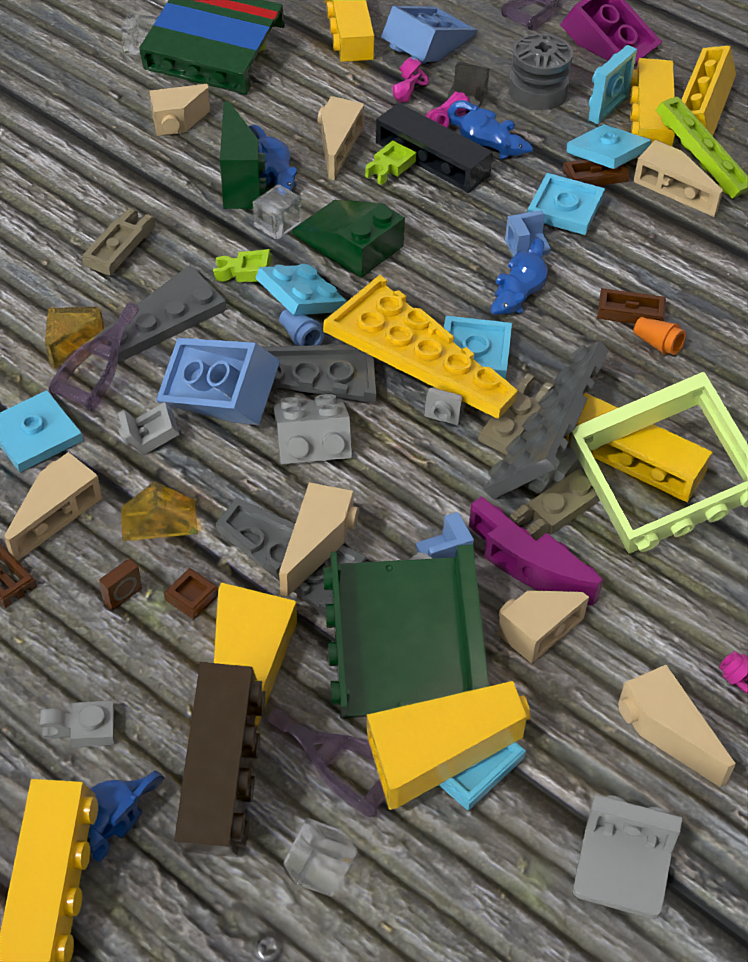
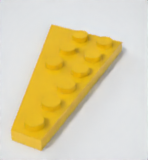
(413, 342)

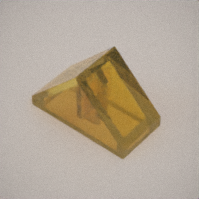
(70, 329)
(158, 514)

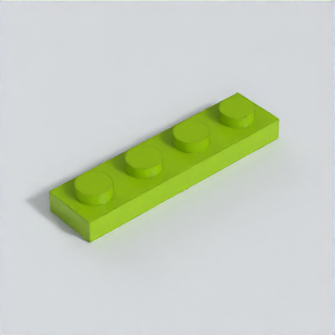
(704, 146)

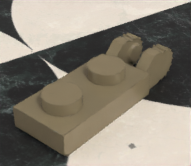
(118, 242)
(502, 431)
(557, 505)

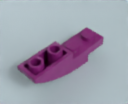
(537, 563)

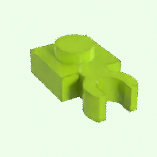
(391, 159)
(243, 267)

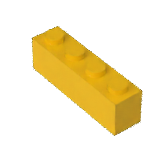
(351, 29)
(710, 85)
(650, 86)
(651, 454)
(48, 872)

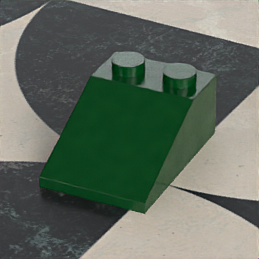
(240, 162)
(354, 233)

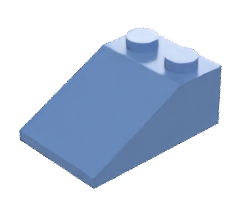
(425, 32)
(219, 379)

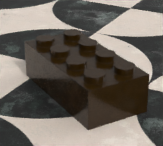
(218, 760)

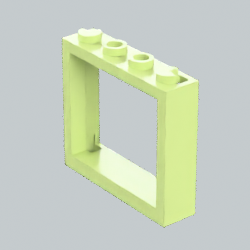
(647, 412)

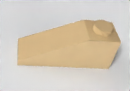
(340, 128)
(677, 177)
(55, 499)
(318, 531)
(672, 722)

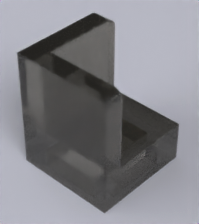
(471, 81)

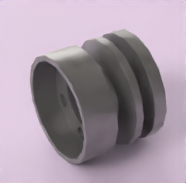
(540, 71)

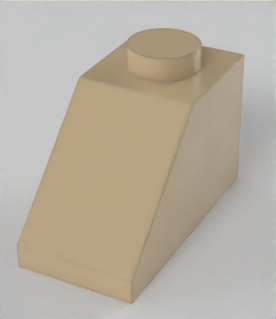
(178, 108)
(540, 620)

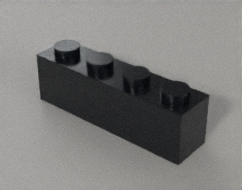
(436, 147)

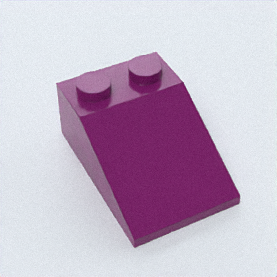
(608, 27)

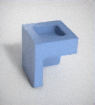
(523, 230)
(445, 545)

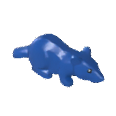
(482, 128)
(277, 160)
(526, 277)
(117, 810)

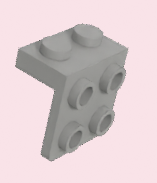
(312, 429)
(626, 856)

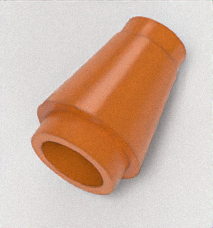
(661, 335)

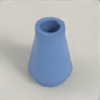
(302, 329)

